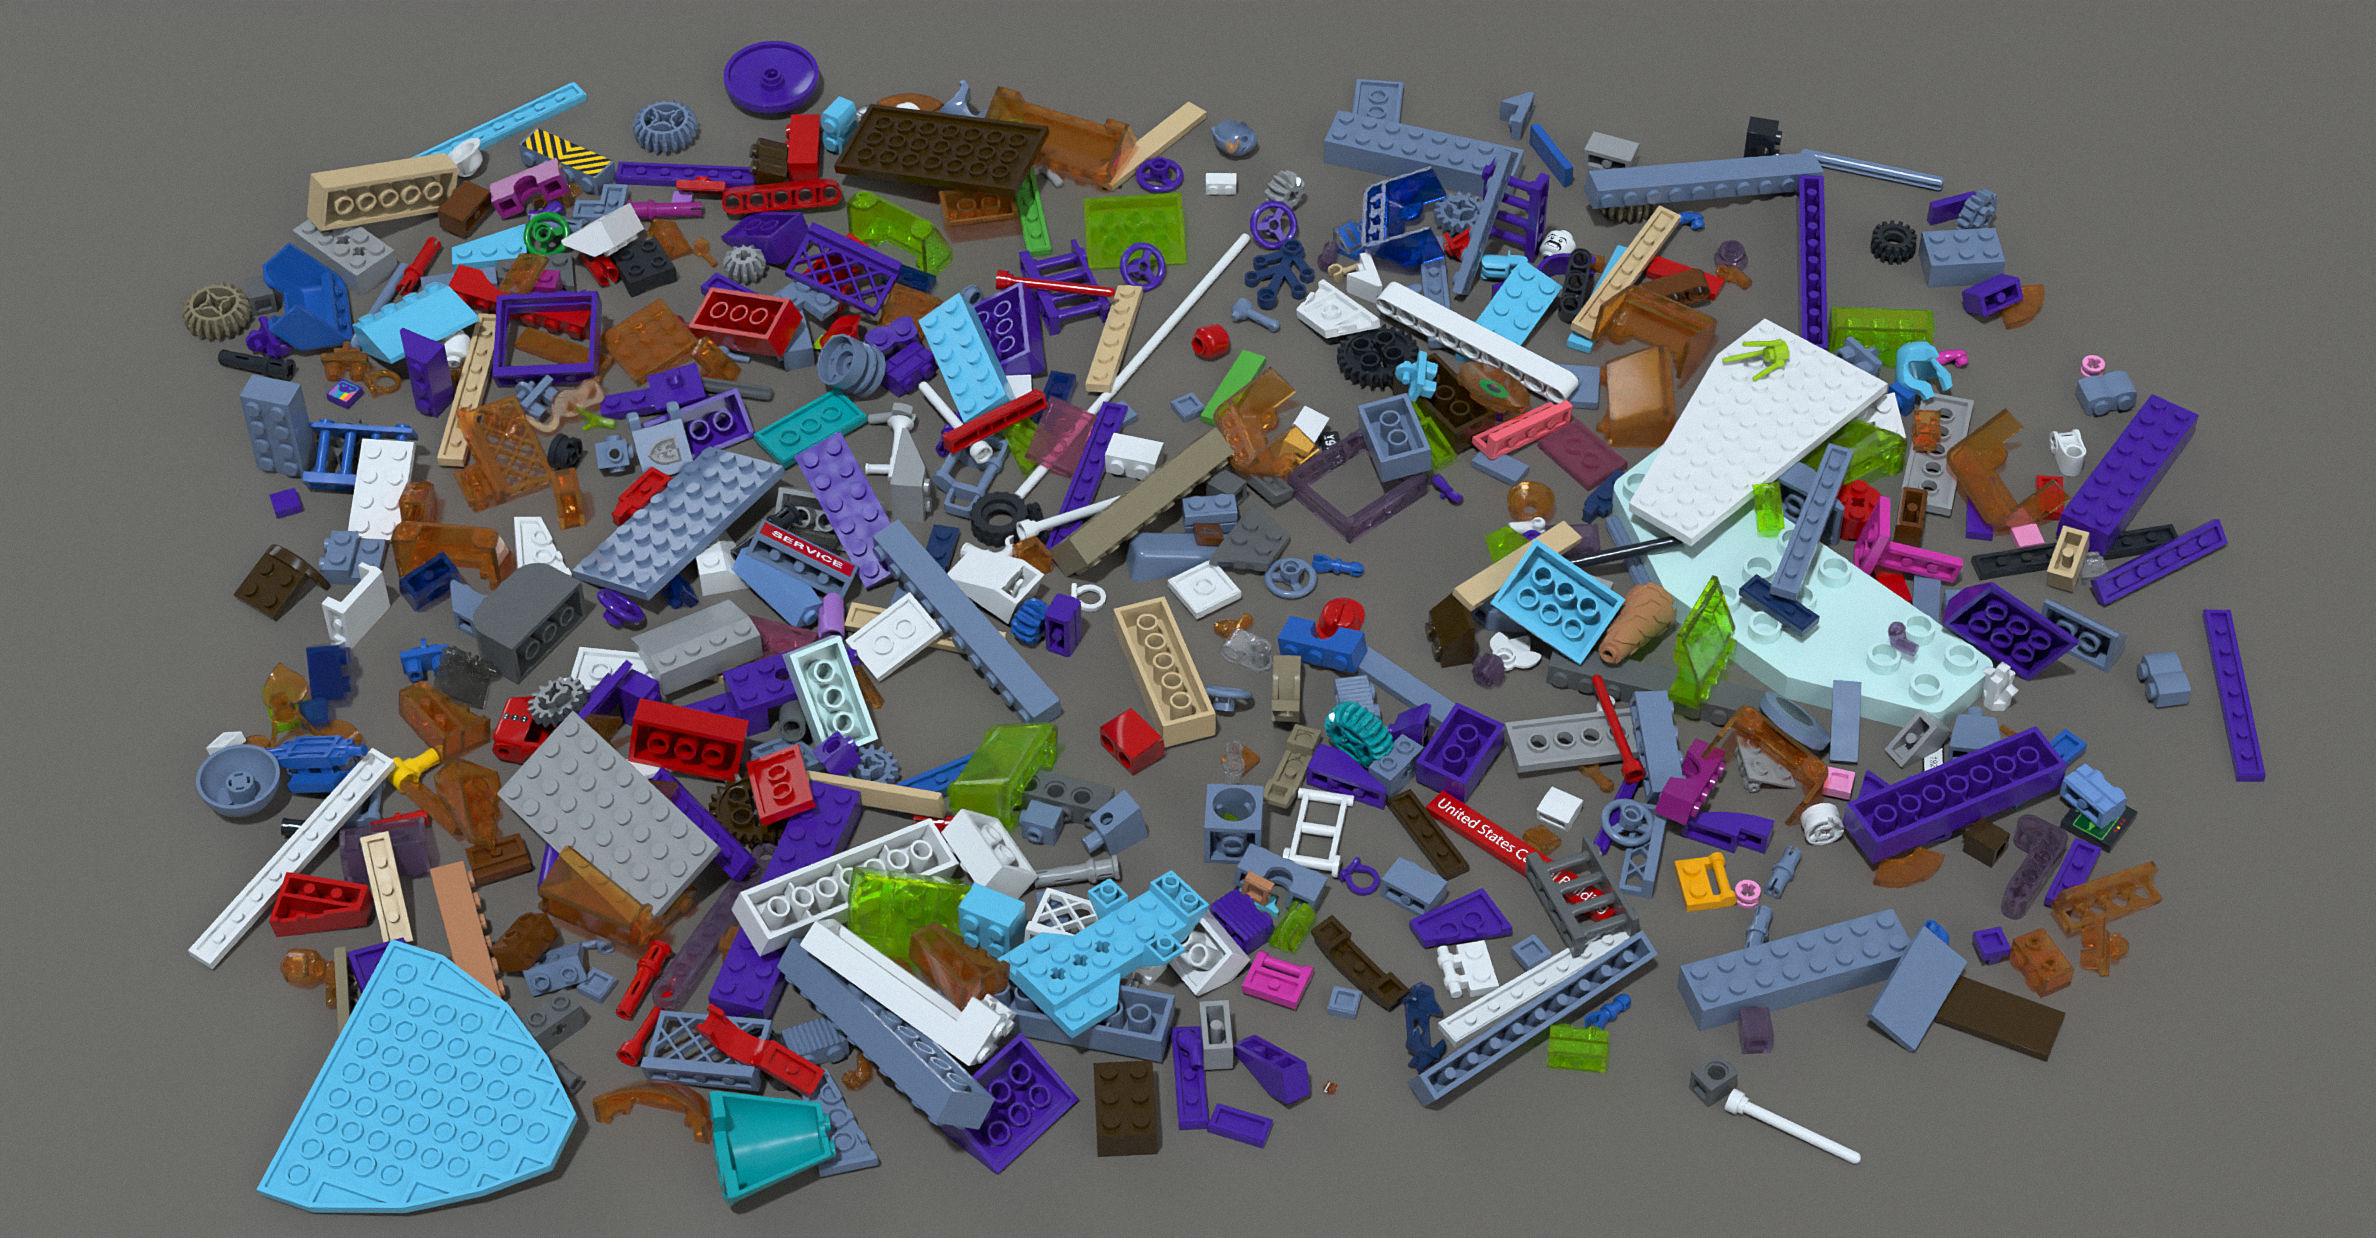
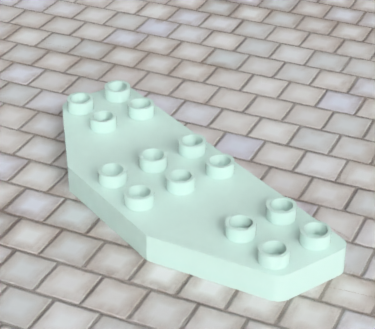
(1852, 625)

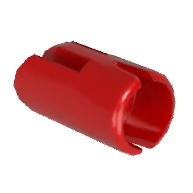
(601, 268)

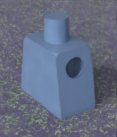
(1972, 733)
(1116, 825)

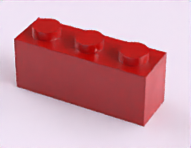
(803, 147)

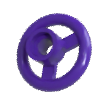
(1159, 172)
(1264, 225)
(1133, 266)
(618, 608)

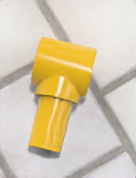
(412, 768)

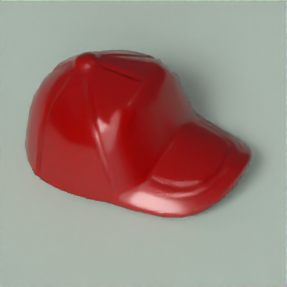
(844, 325)

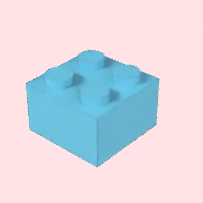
(992, 920)

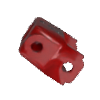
(517, 733)

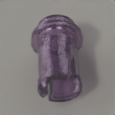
(1328, 256)

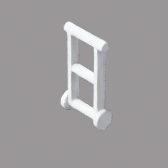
(1334, 861)

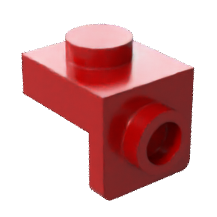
(1457, 244)

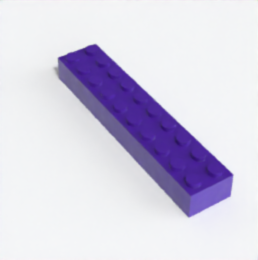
(753, 981)

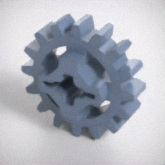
(1978, 210)
(1456, 212)
(875, 766)

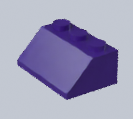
(427, 373)

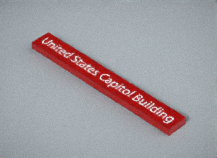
(1505, 846)

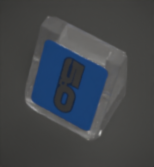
(1347, 236)

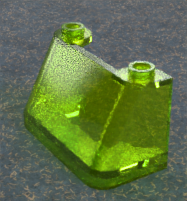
(879, 220)
(1872, 447)
(1003, 768)

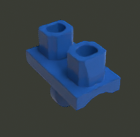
(421, 659)

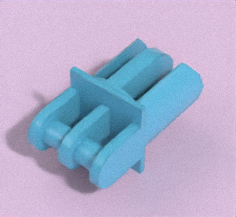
(1499, 266)

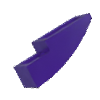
(1730, 830)

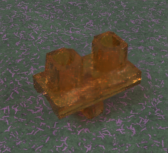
(346, 360)
(474, 487)
(2105, 946)

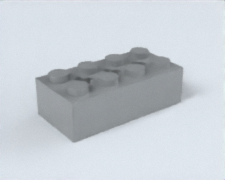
(350, 253)

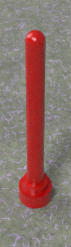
(1006, 280)
(1631, 768)
(631, 1051)

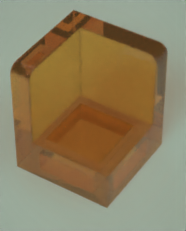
(1034, 553)

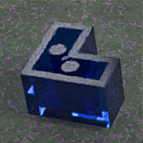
(327, 670)

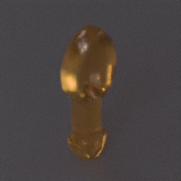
(1593, 771)
(330, 984)

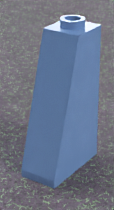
(787, 595)

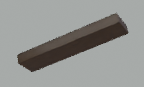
(1427, 835)

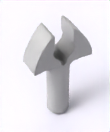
(1052, 175)
(897, 409)

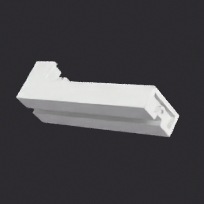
(965, 1034)

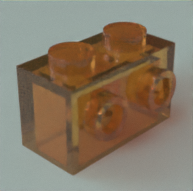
(2041, 962)

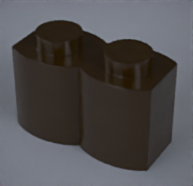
(768, 161)

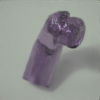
(1899, 640)

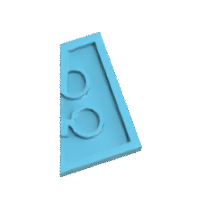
(488, 249)

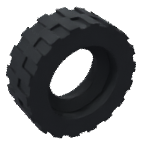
(997, 503)

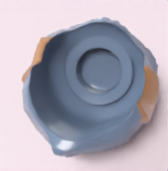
(1234, 138)

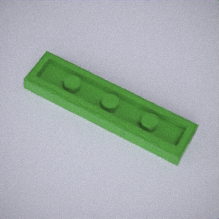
(1241, 373)

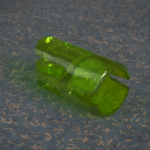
(1292, 927)

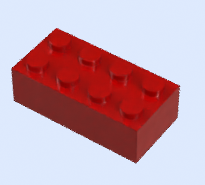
(746, 321)
(687, 740)

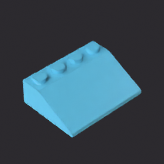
(430, 313)
(1557, 602)

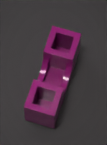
(512, 192)

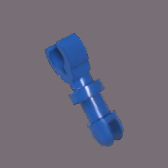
(1323, 563)
(1608, 1011)

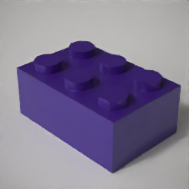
(1460, 752)

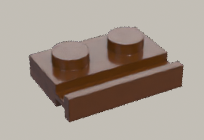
(504, 860)

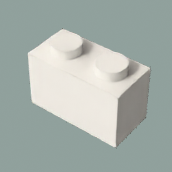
(1133, 456)

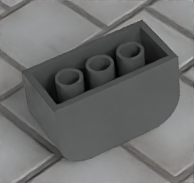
(528, 618)

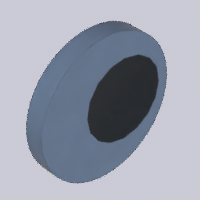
(1794, 721)

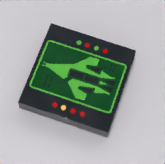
(2107, 837)

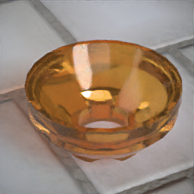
(1530, 495)

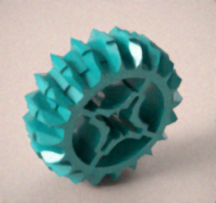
(1358, 733)

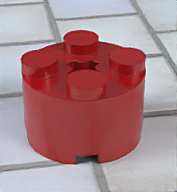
(1859, 502)

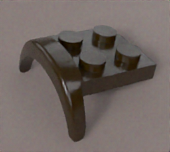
(277, 581)

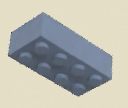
(278, 425)

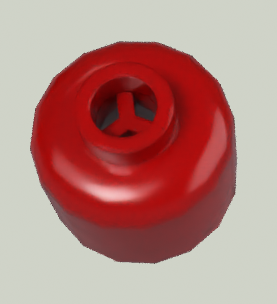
(1210, 341)

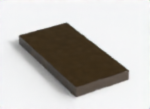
(2001, 1018)

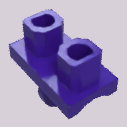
(264, 341)

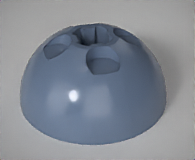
(238, 780)

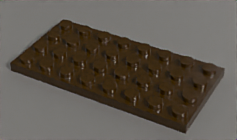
(942, 150)

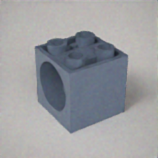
(1229, 840)

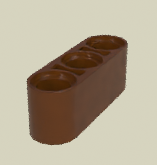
(1684, 287)

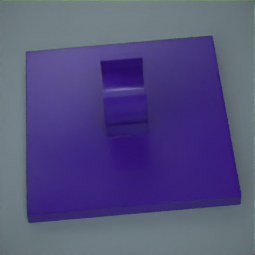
(677, 385)

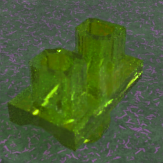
(1768, 506)

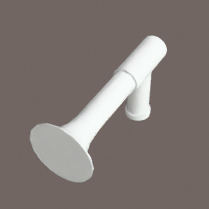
(896, 423)

